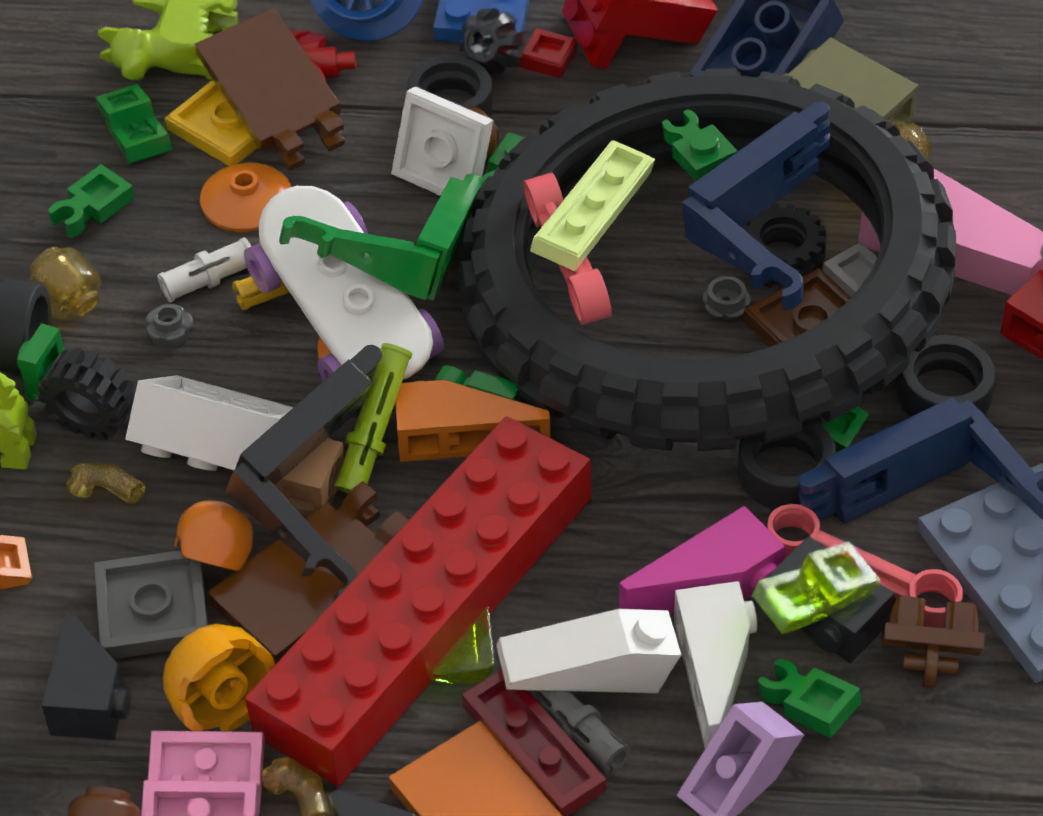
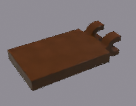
(272, 85)
(273, 598)

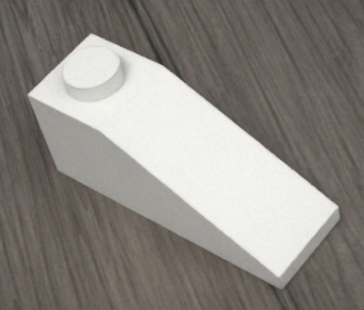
(714, 643)
(593, 653)

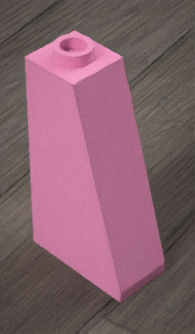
(990, 241)

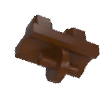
(958, 636)

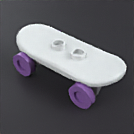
(337, 298)

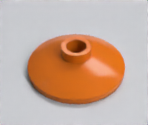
(239, 194)

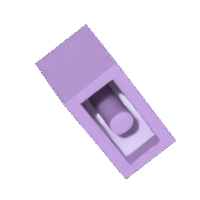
(740, 760)

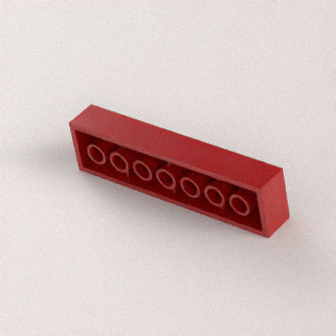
(417, 598)

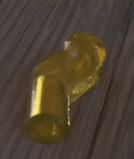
(109, 476)
(305, 784)

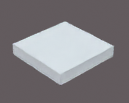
(439, 141)

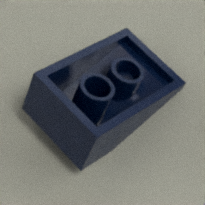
(769, 36)

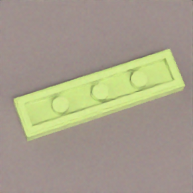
(592, 205)

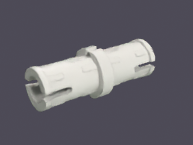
(178, 280)

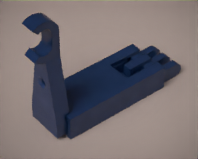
(749, 185)
(913, 455)

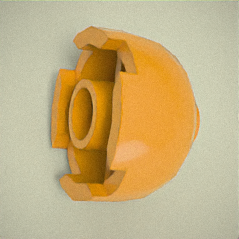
(212, 676)

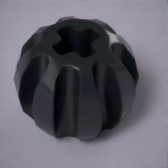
(487, 26)

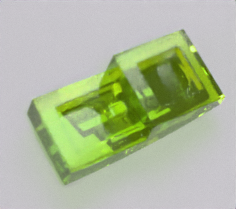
(819, 588)

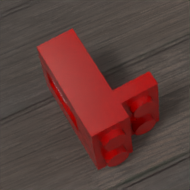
(604, 23)

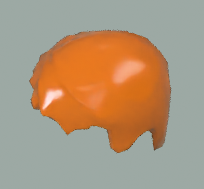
(215, 534)

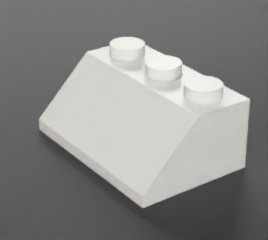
(198, 421)

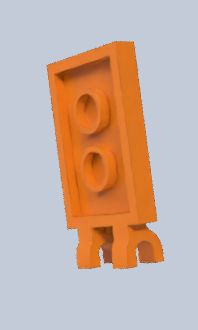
(469, 778)

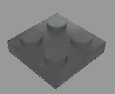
(148, 602)

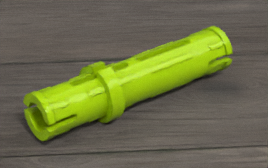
(367, 437)

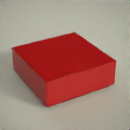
(548, 53)

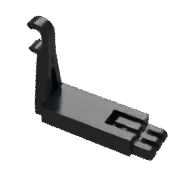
(290, 443)

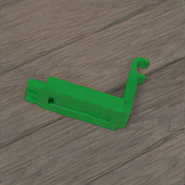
(398, 262)

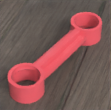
(585, 284)
(891, 576)

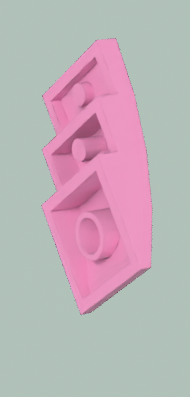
(204, 774)

